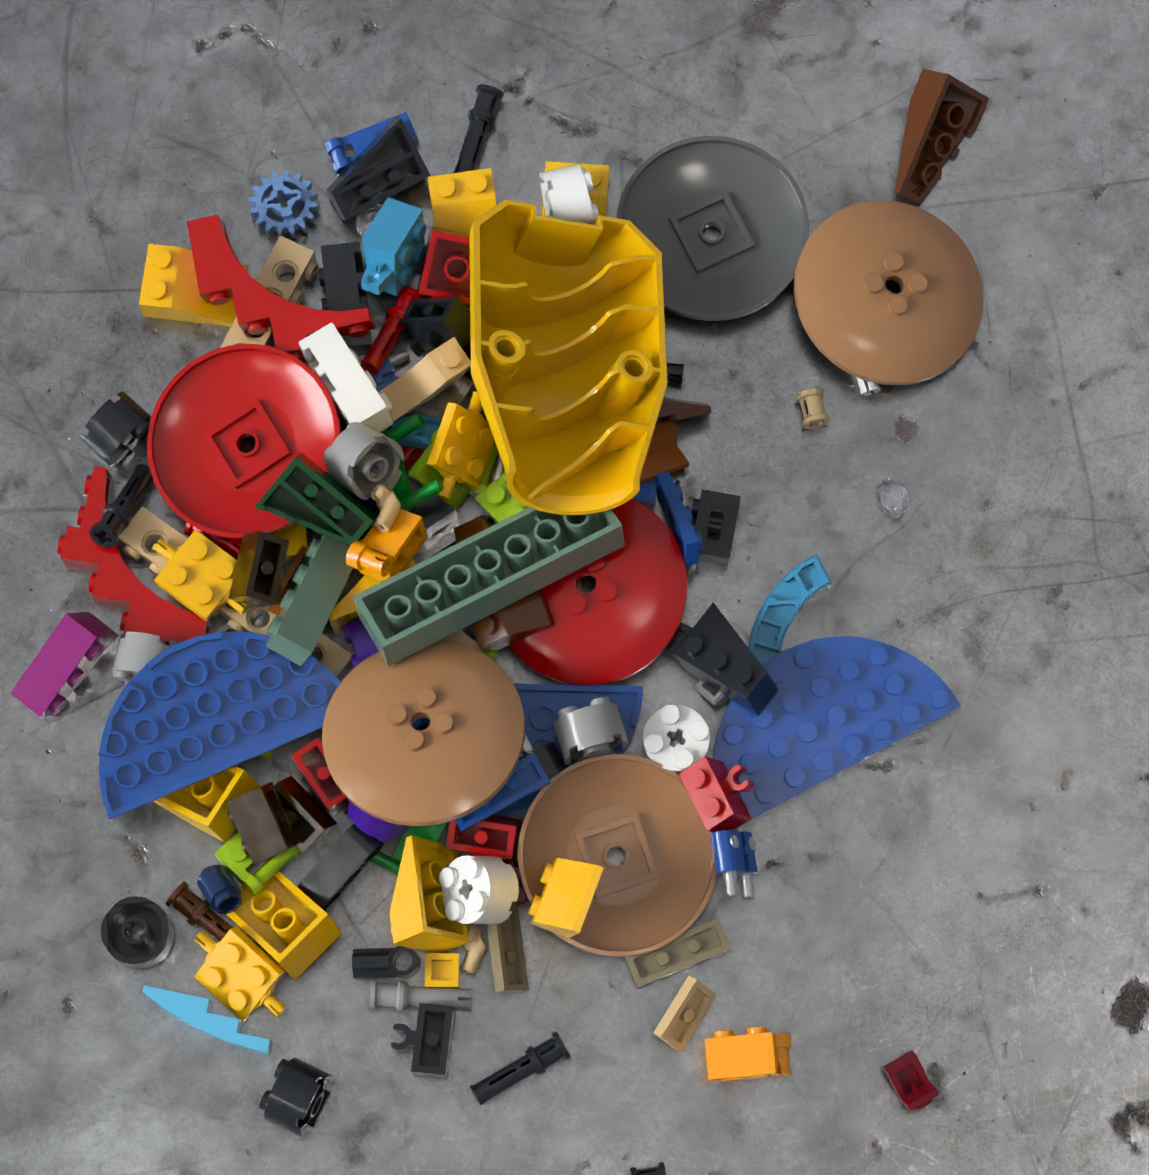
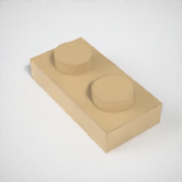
(684, 1013)

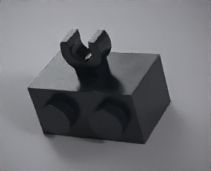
(436, 321)
(716, 522)
(430, 1040)

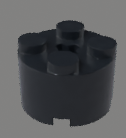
(117, 430)
(123, 920)
(296, 1096)

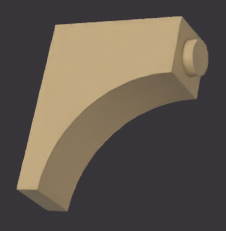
(427, 378)

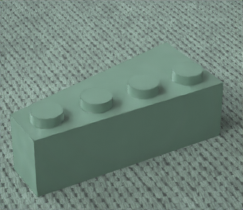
(310, 600)

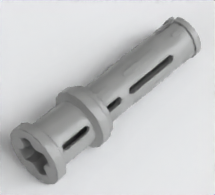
(402, 995)

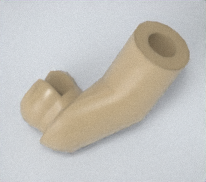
(388, 506)
(475, 950)

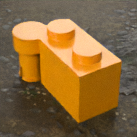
(389, 553)
(747, 1055)

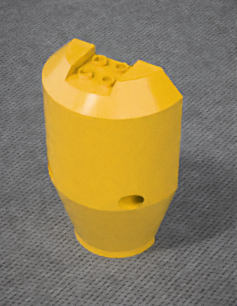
(567, 353)

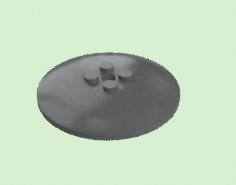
(741, 194)

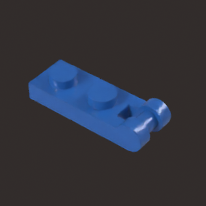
(359, 141)

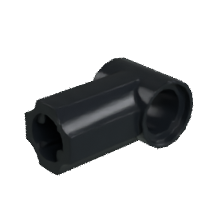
(382, 963)

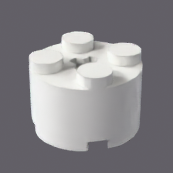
(567, 194)
(673, 722)
(478, 890)

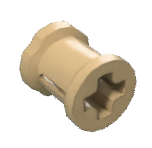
(812, 408)

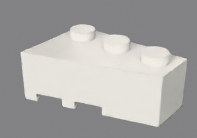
(345, 379)

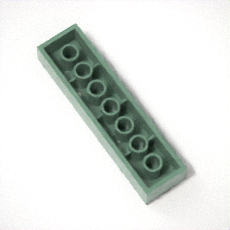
(481, 577)

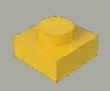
(442, 970)

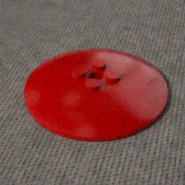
(209, 412)
(625, 617)

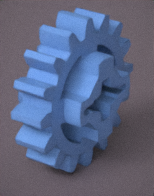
(297, 200)

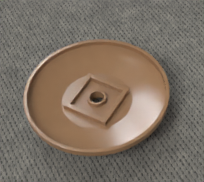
(863, 324)
(429, 772)
(665, 844)

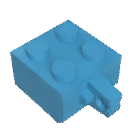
(393, 247)

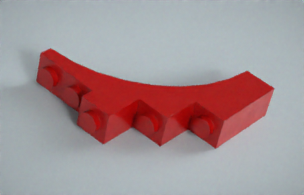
(257, 309)
(114, 581)

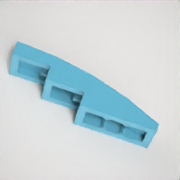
(197, 1013)

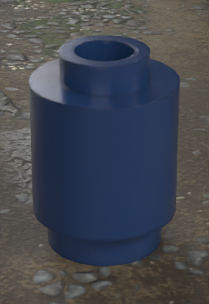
(220, 889)

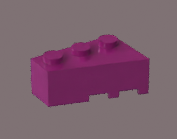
(63, 662)

